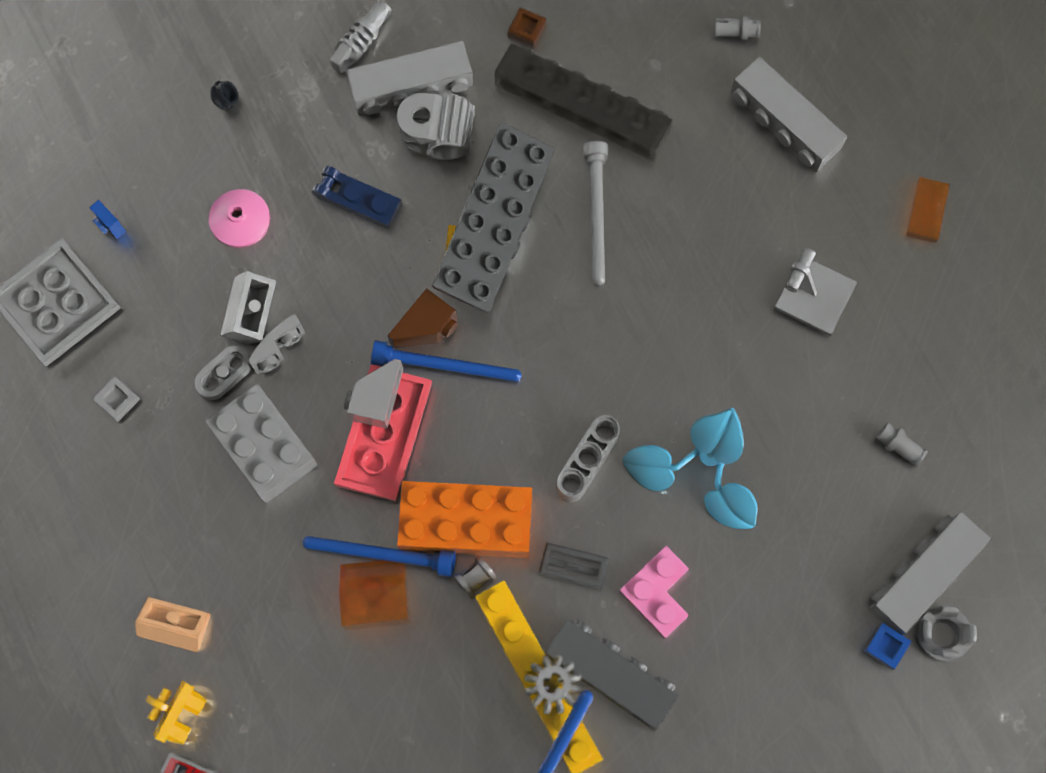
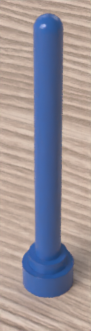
(383, 354)
(441, 562)
(566, 732)

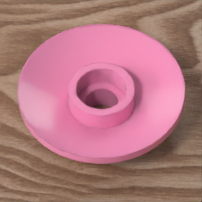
(244, 229)

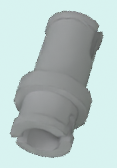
(738, 27)
(901, 444)

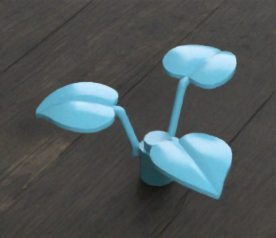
(717, 442)

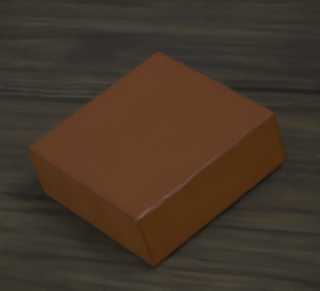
(526, 27)

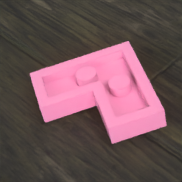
(649, 592)

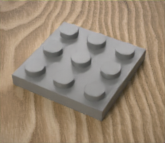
(55, 302)

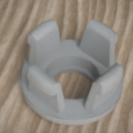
(963, 631)

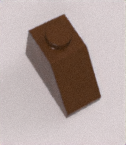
(424, 322)

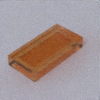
(927, 210)

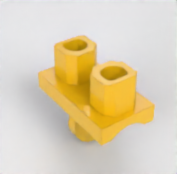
(169, 727)

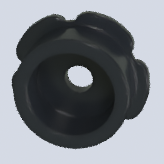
(224, 94)

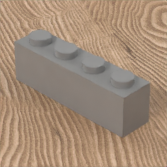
(394, 79)
(787, 114)
(929, 573)

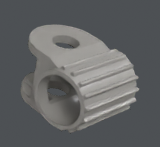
(436, 125)

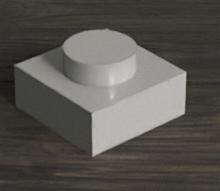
(116, 398)

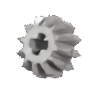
(546, 674)

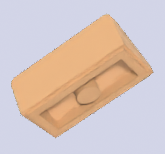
(172, 624)

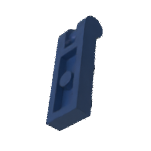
(357, 197)

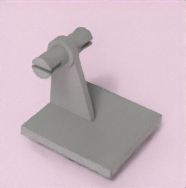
(815, 293)

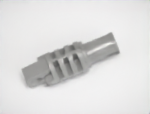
(359, 37)

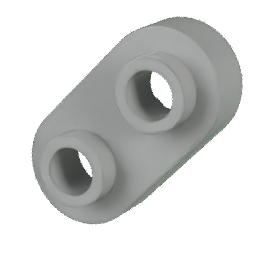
(221, 371)

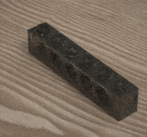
(590, 115)

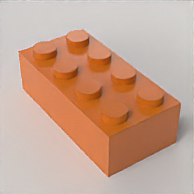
(465, 519)

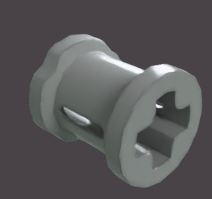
(474, 576)

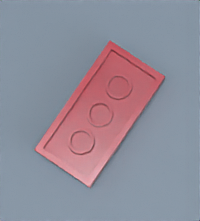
(379, 457)

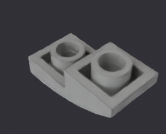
(267, 354)

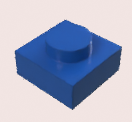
(106, 220)
(887, 646)

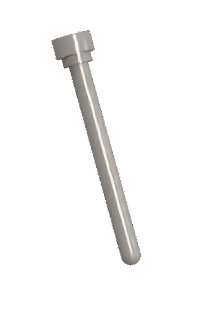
(596, 154)

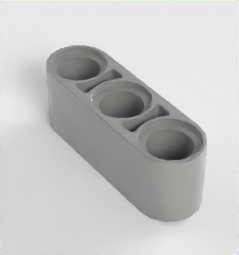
(589, 444)

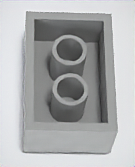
(261, 443)

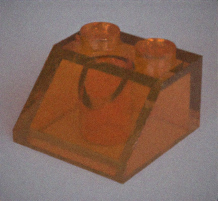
(373, 594)

